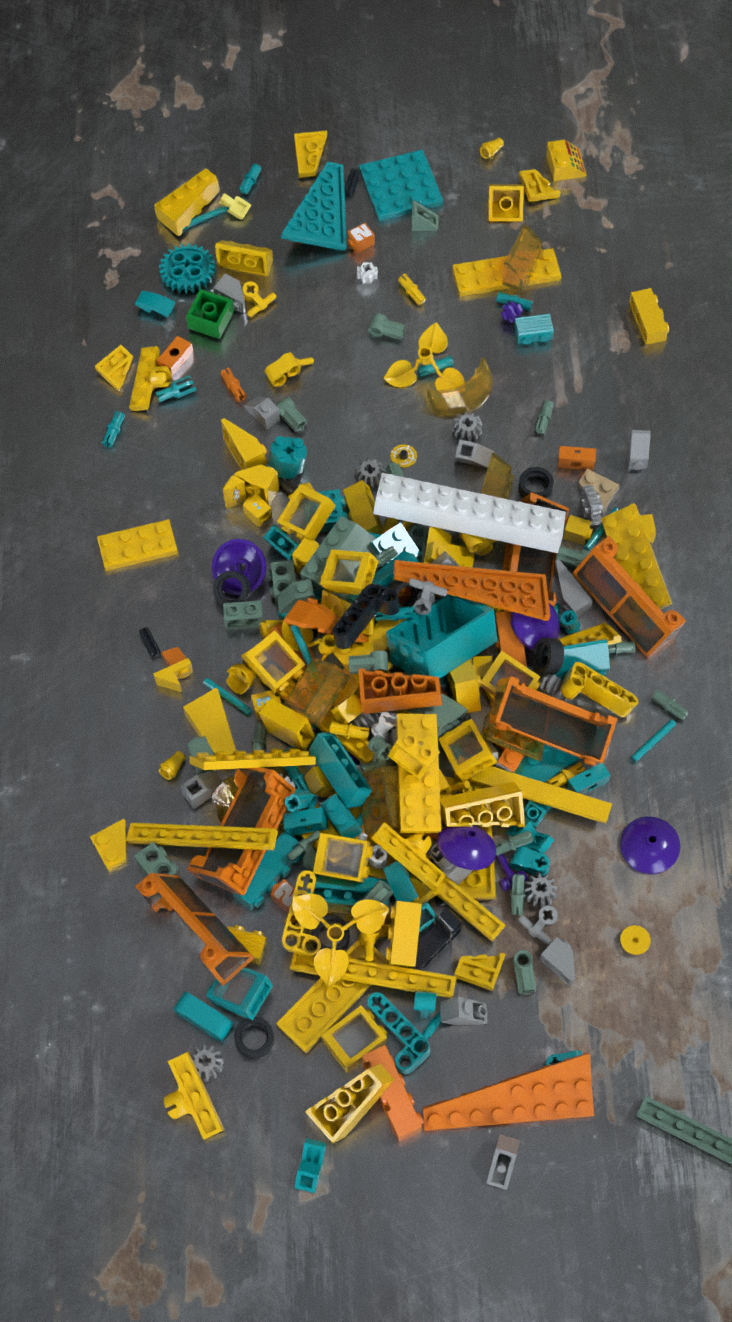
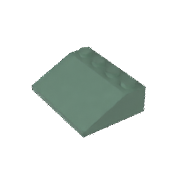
(343, 536)

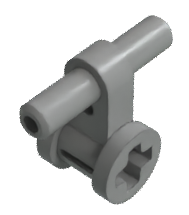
(426, 595)
(536, 930)

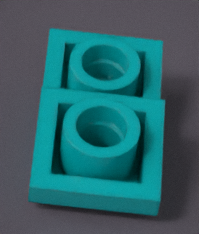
(151, 301)
(535, 812)
(399, 882)

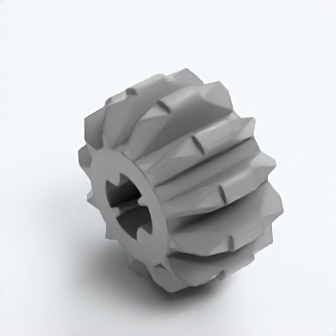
(467, 427)
(369, 472)
(551, 686)
(366, 720)
(540, 883)
(213, 1059)

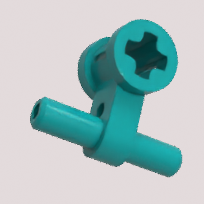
(567, 621)

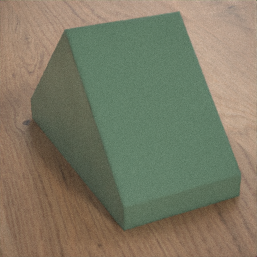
(423, 218)

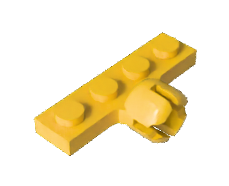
(148, 378)
(410, 853)
(192, 1097)

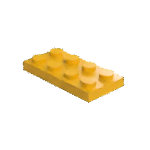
(137, 545)

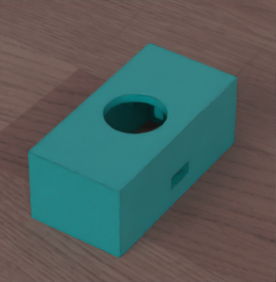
(584, 784)
(296, 822)

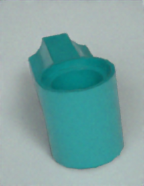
(300, 801)
(424, 1003)

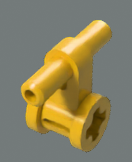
(260, 304)

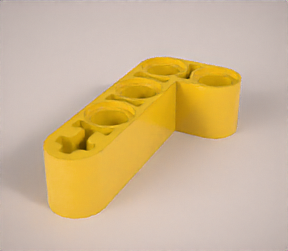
(598, 688)
(297, 931)

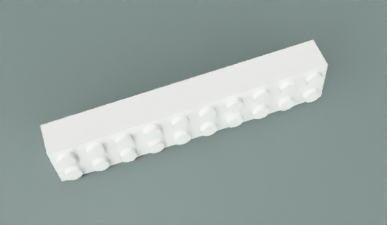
(469, 512)

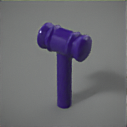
(506, 883)

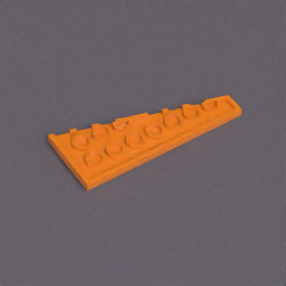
(498, 588)
(538, 1095)

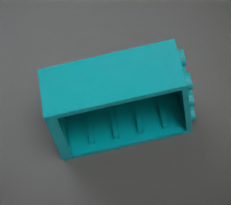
(442, 638)

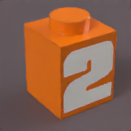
(360, 238)
(508, 760)
(282, 895)

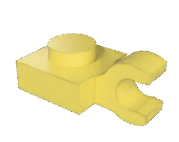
(237, 206)

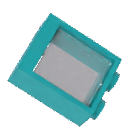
(242, 994)

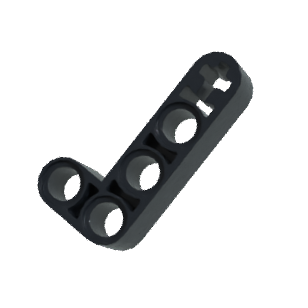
(371, 600)
(446, 928)

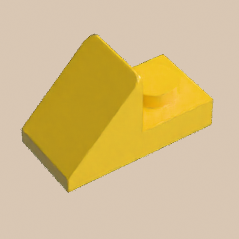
(169, 676)

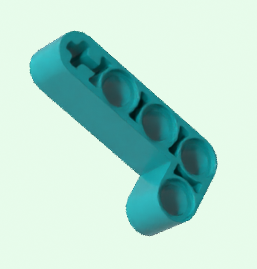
(396, 1028)

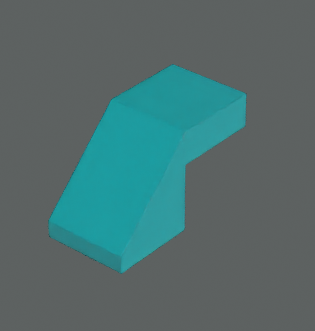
(541, 841)
(310, 1165)

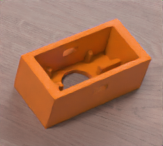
(175, 362)
(571, 460)

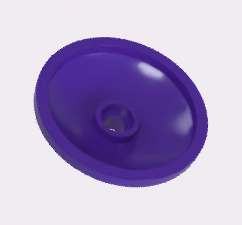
(231, 557)
(531, 629)
(467, 847)
(648, 856)

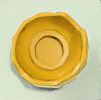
(240, 678)

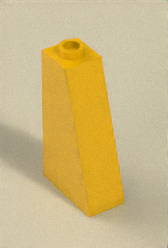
(210, 720)

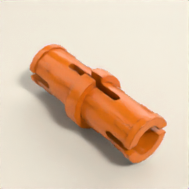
(233, 385)

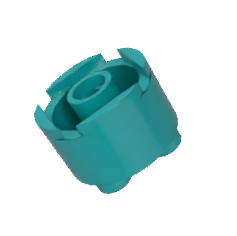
(287, 456)

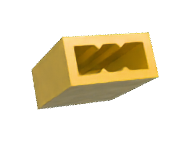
(287, 725)

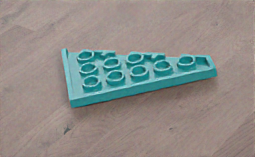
(321, 214)

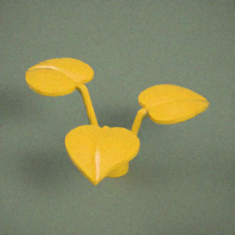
(431, 341)
(326, 645)
(311, 909)

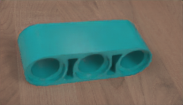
(203, 1016)

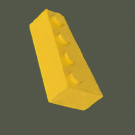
(187, 201)
(465, 686)
(484, 807)
(347, 1105)

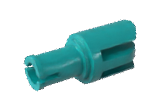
(174, 390)

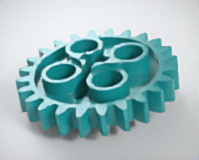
(187, 268)

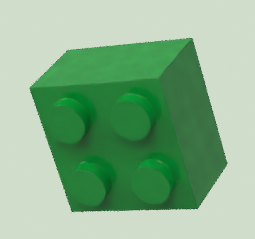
(210, 314)

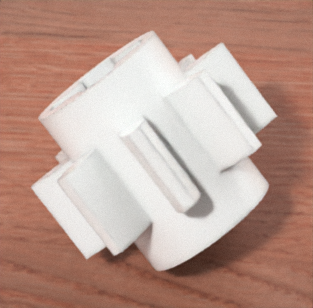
(367, 272)

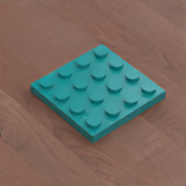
(399, 181)

